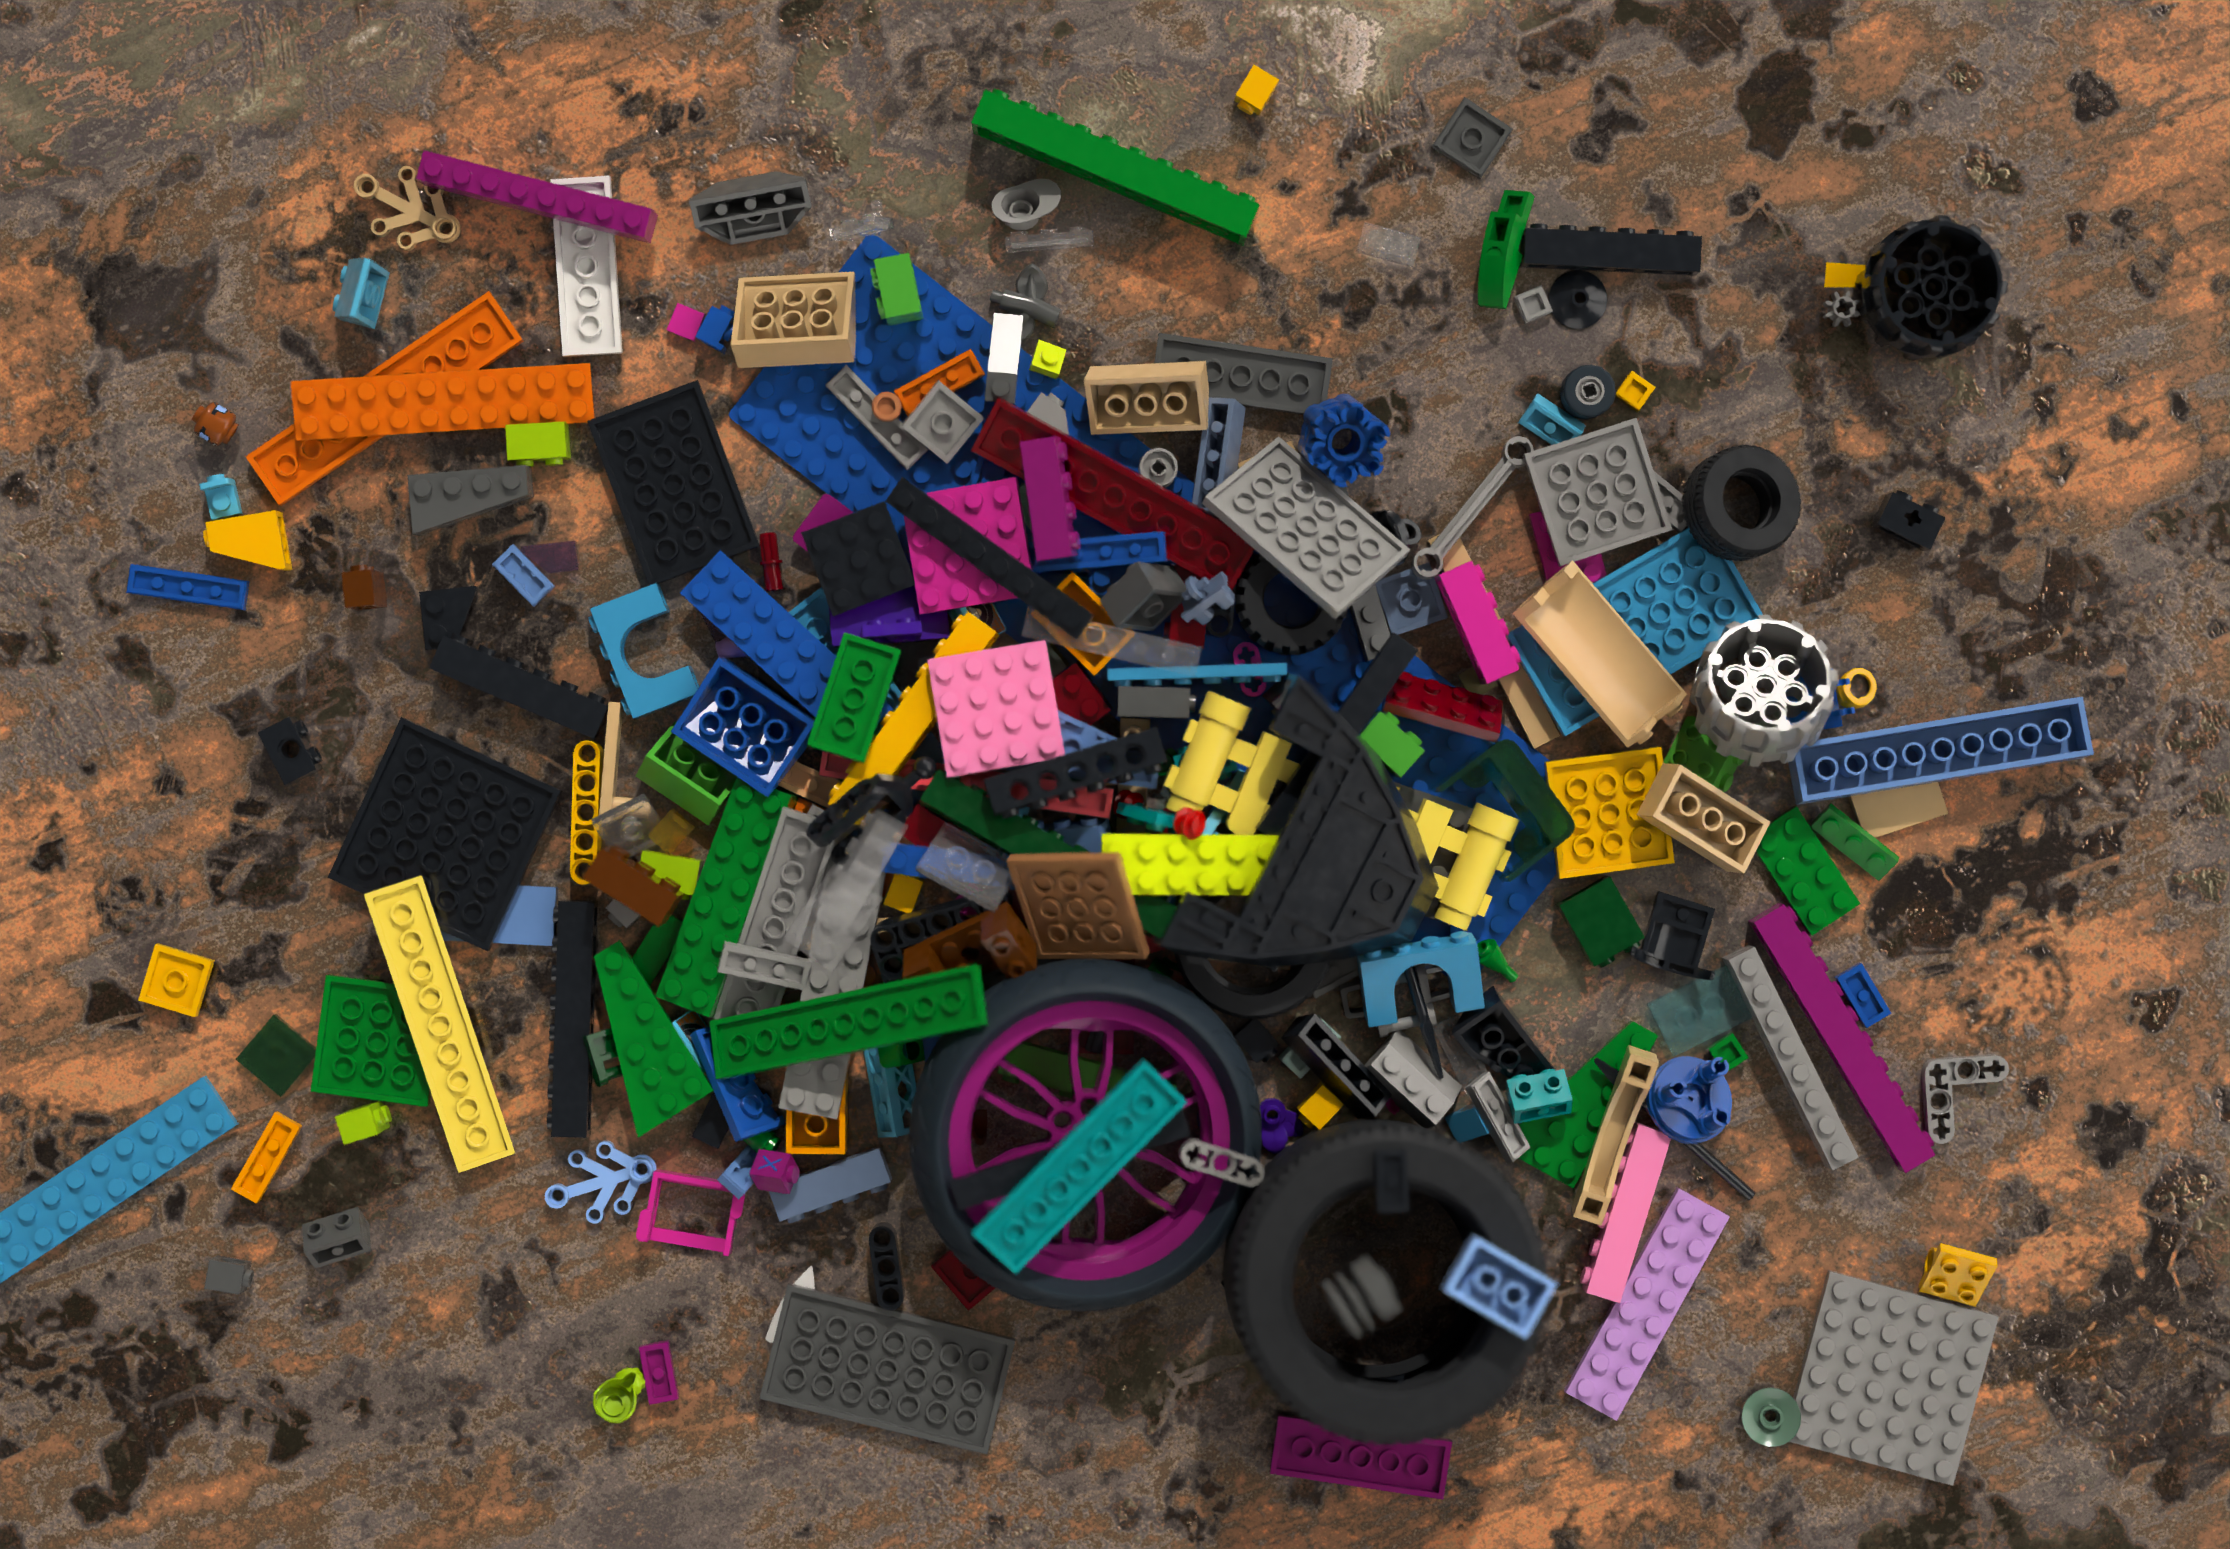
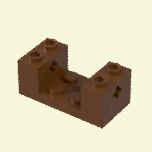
(997, 936)

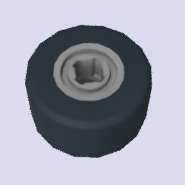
(1581, 400)

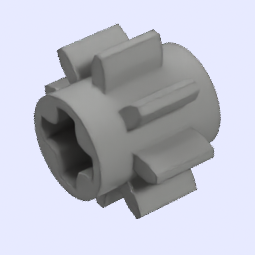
(1842, 316)

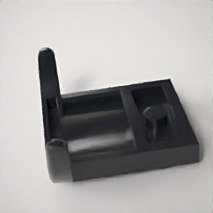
(1676, 936)

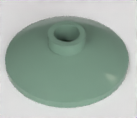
(1782, 1427)

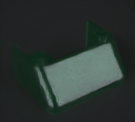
(1527, 794)

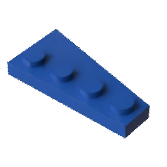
(739, 1097)

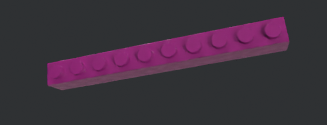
(1842, 1037)

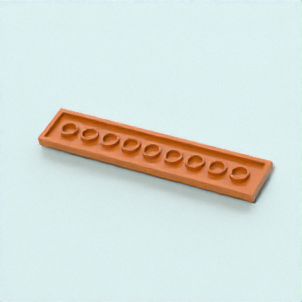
(460, 343)
(441, 401)

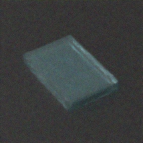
(1699, 1011)

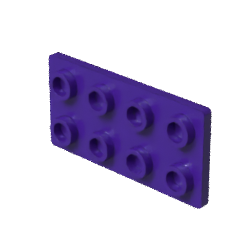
(890, 621)

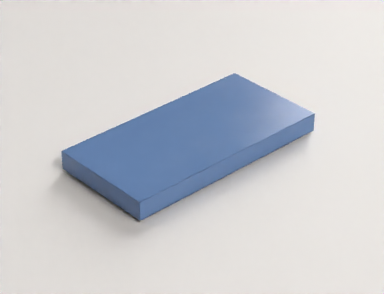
(527, 919)

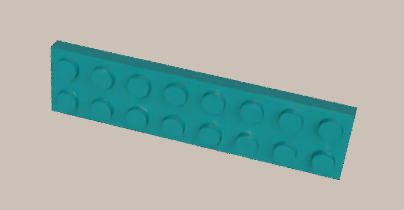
(1079, 1166)

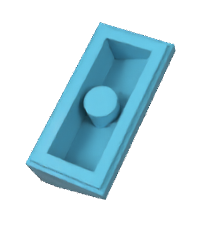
(1550, 421)

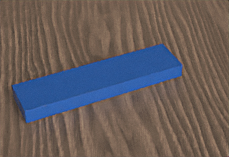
(188, 587)

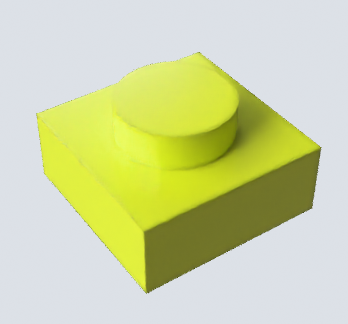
(1047, 359)

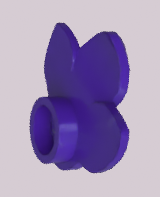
(1278, 1128)

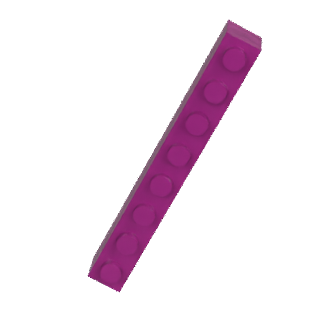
(537, 196)

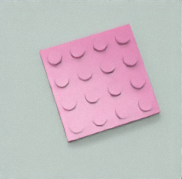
(996, 708)

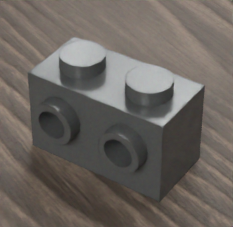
(336, 1237)

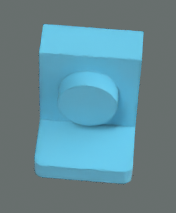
(221, 497)

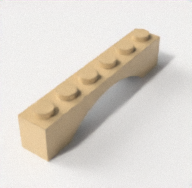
(1613, 1133)

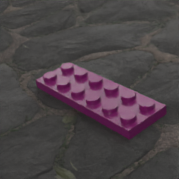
(1318, 1455)

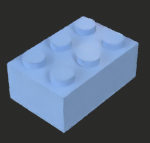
(1498, 1285)

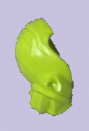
(617, 1396)

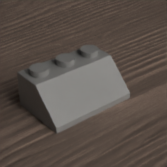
(1413, 1079)

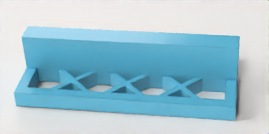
(884, 1092)

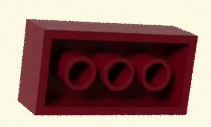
(1079, 695)

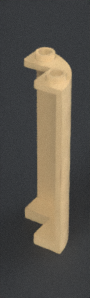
(1600, 654)

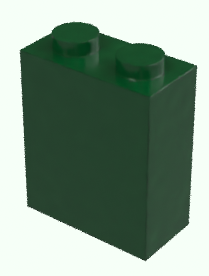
(1600, 922)

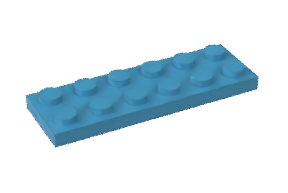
(1211, 674)

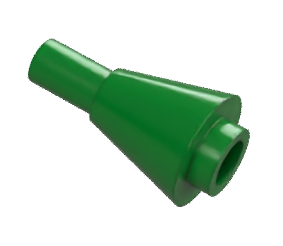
(1493, 958)

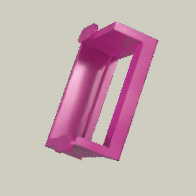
(647, 1217)

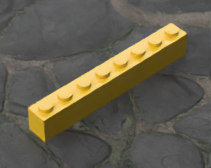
(916, 714)

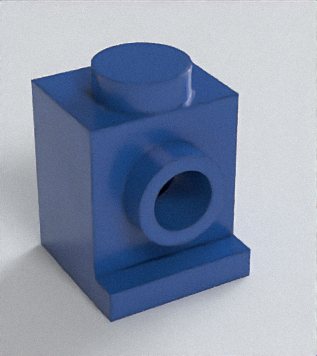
(717, 328)

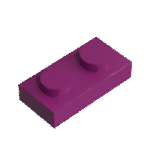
(659, 1372)

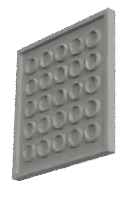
(1891, 1377)

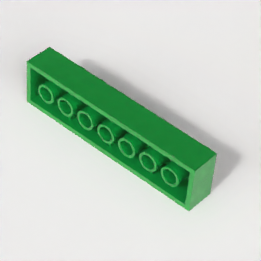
(722, 897)

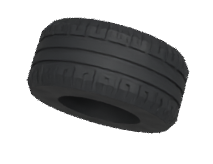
(1776, 494)

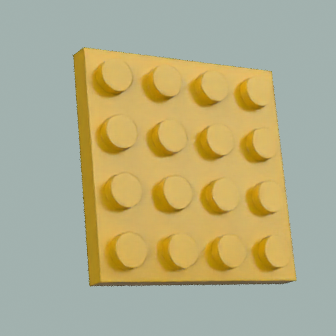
(1603, 800)

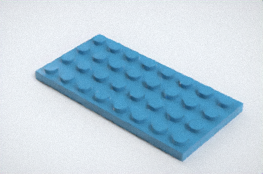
(1670, 598)

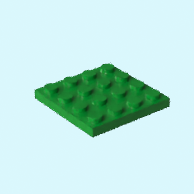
(367, 1044)

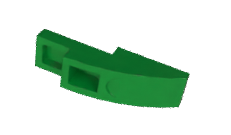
(1500, 249)

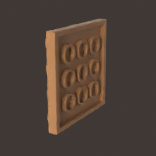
(1078, 905)

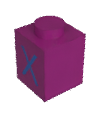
(774, 1171)

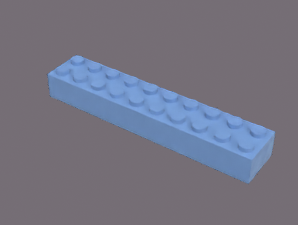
(1941, 750)

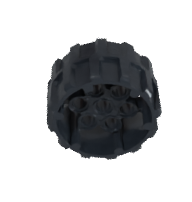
(1974, 256)

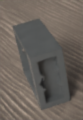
(1155, 702)

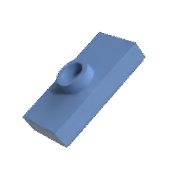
(523, 575)
(736, 1176)

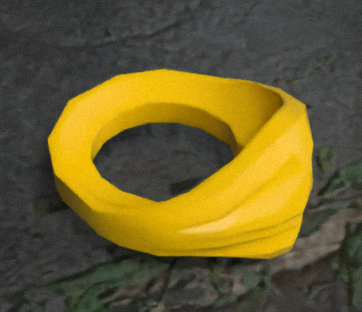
(1846, 698)

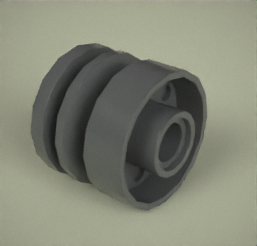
(1361, 1296)

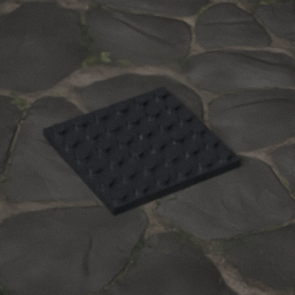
(453, 821)

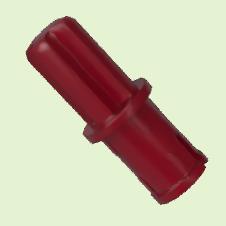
(770, 561)

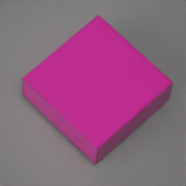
(685, 322)

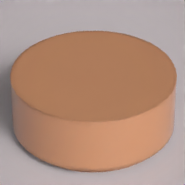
(886, 407)

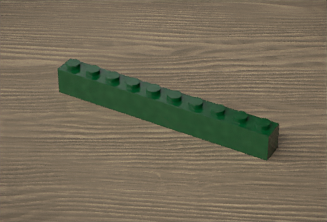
(972, 812)

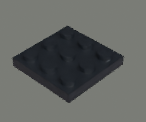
(858, 558)

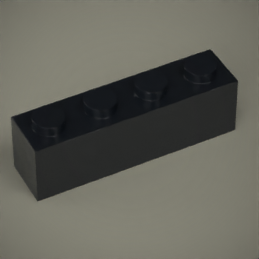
(1336, 1066)

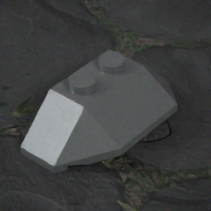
(751, 207)

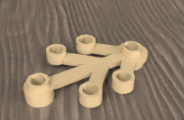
(412, 211)

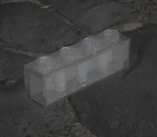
(862, 869)

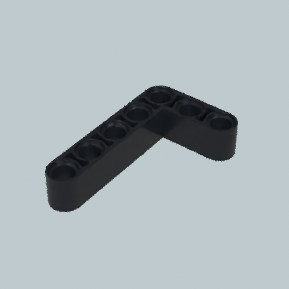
(928, 927)

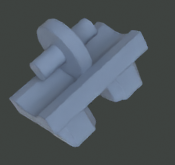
(1203, 594)

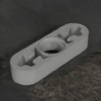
(1239, 1177)

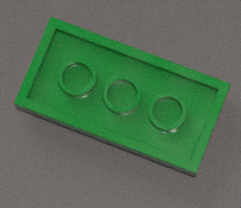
(854, 698)
(1804, 872)

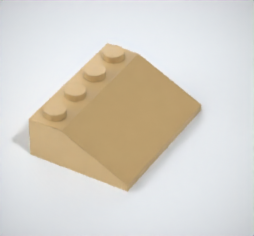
(795, 320)

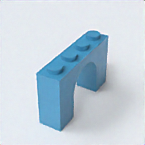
(614, 623)
(1383, 967)

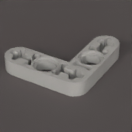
(1948, 1078)

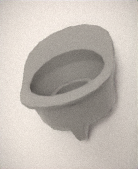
(1025, 203)

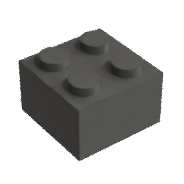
(1144, 596)

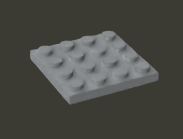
(1597, 492)

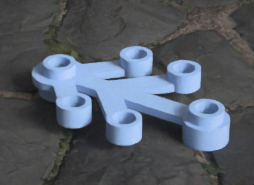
(606, 1179)

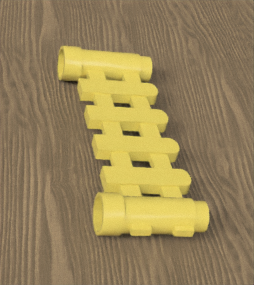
(1214, 741)

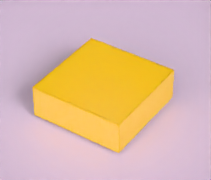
(1634, 391)

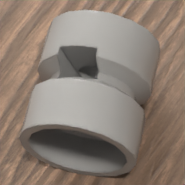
(1159, 466)

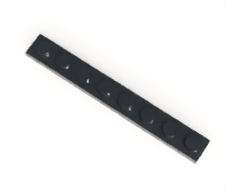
(990, 558)

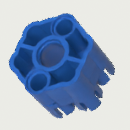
(1363, 452)

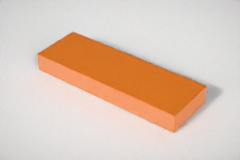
(954, 374)

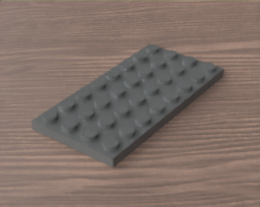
(887, 1368)

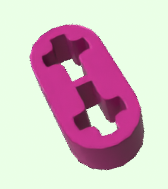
(1256, 659)

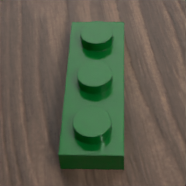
(1854, 842)

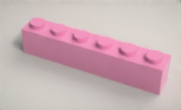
(1626, 1213)

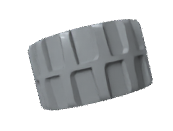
(1759, 642)

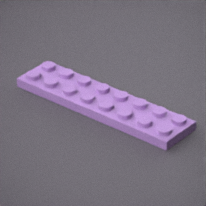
(1648, 1304)

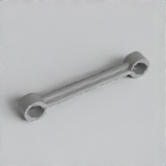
(1471, 508)

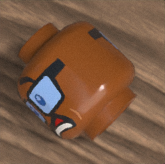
(215, 424)

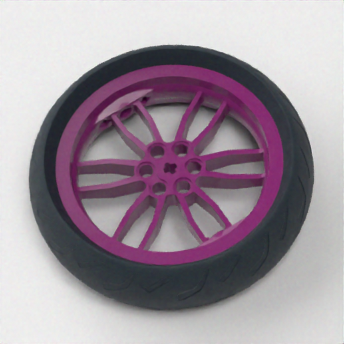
(1088, 997)

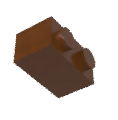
(364, 588)

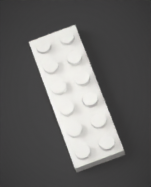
(587, 281)

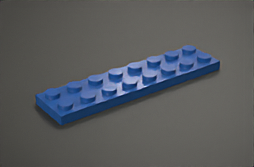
(764, 631)

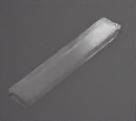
(1119, 644)

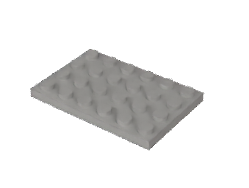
(1306, 527)

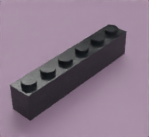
(1611, 251)
(519, 686)

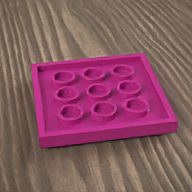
(943, 576)

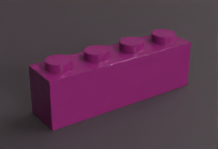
(1049, 498)

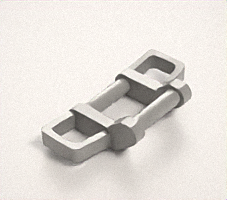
(1406, 1022)

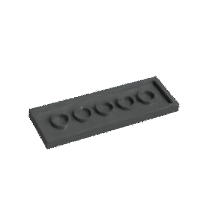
(1253, 374)

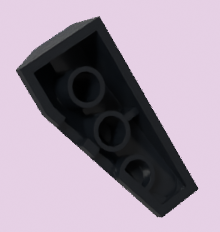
(1499, 1038)

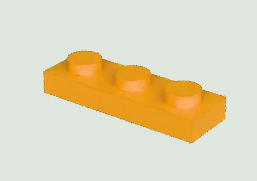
(266, 1157)

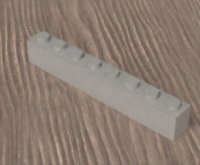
(1790, 1057)

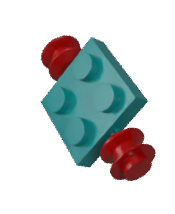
(1132, 807)

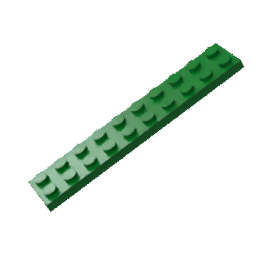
(848, 1022)

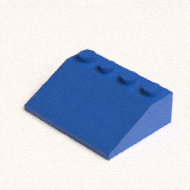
(745, 726)

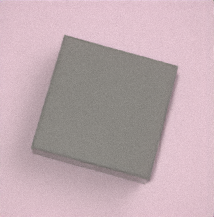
(1533, 304)

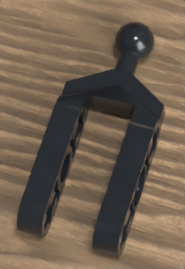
(867, 795)

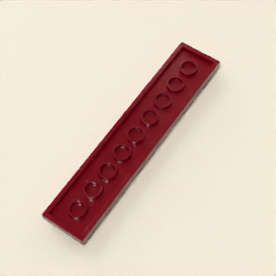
(1120, 495)

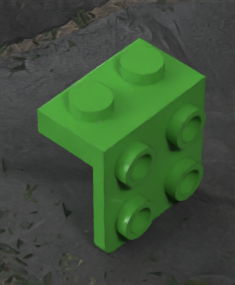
(1699, 756)

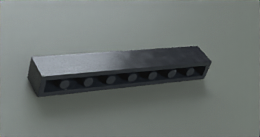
(573, 1018)

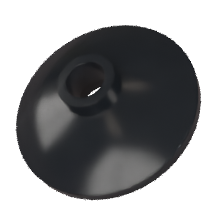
(1563, 302)

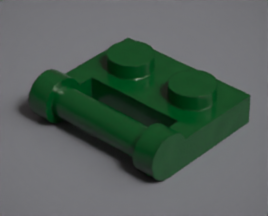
(600, 1048)

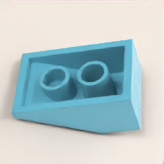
(361, 292)

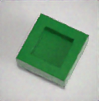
(1729, 1050)

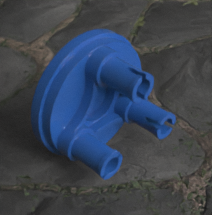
(1690, 1099)

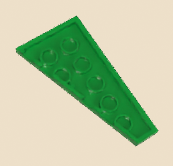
(652, 1055)
(1564, 1142)

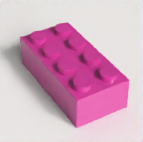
(1477, 623)

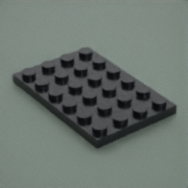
(673, 482)

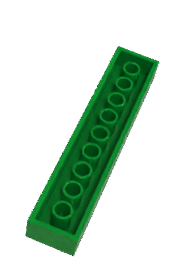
(1114, 167)

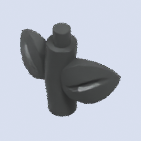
(1027, 300)

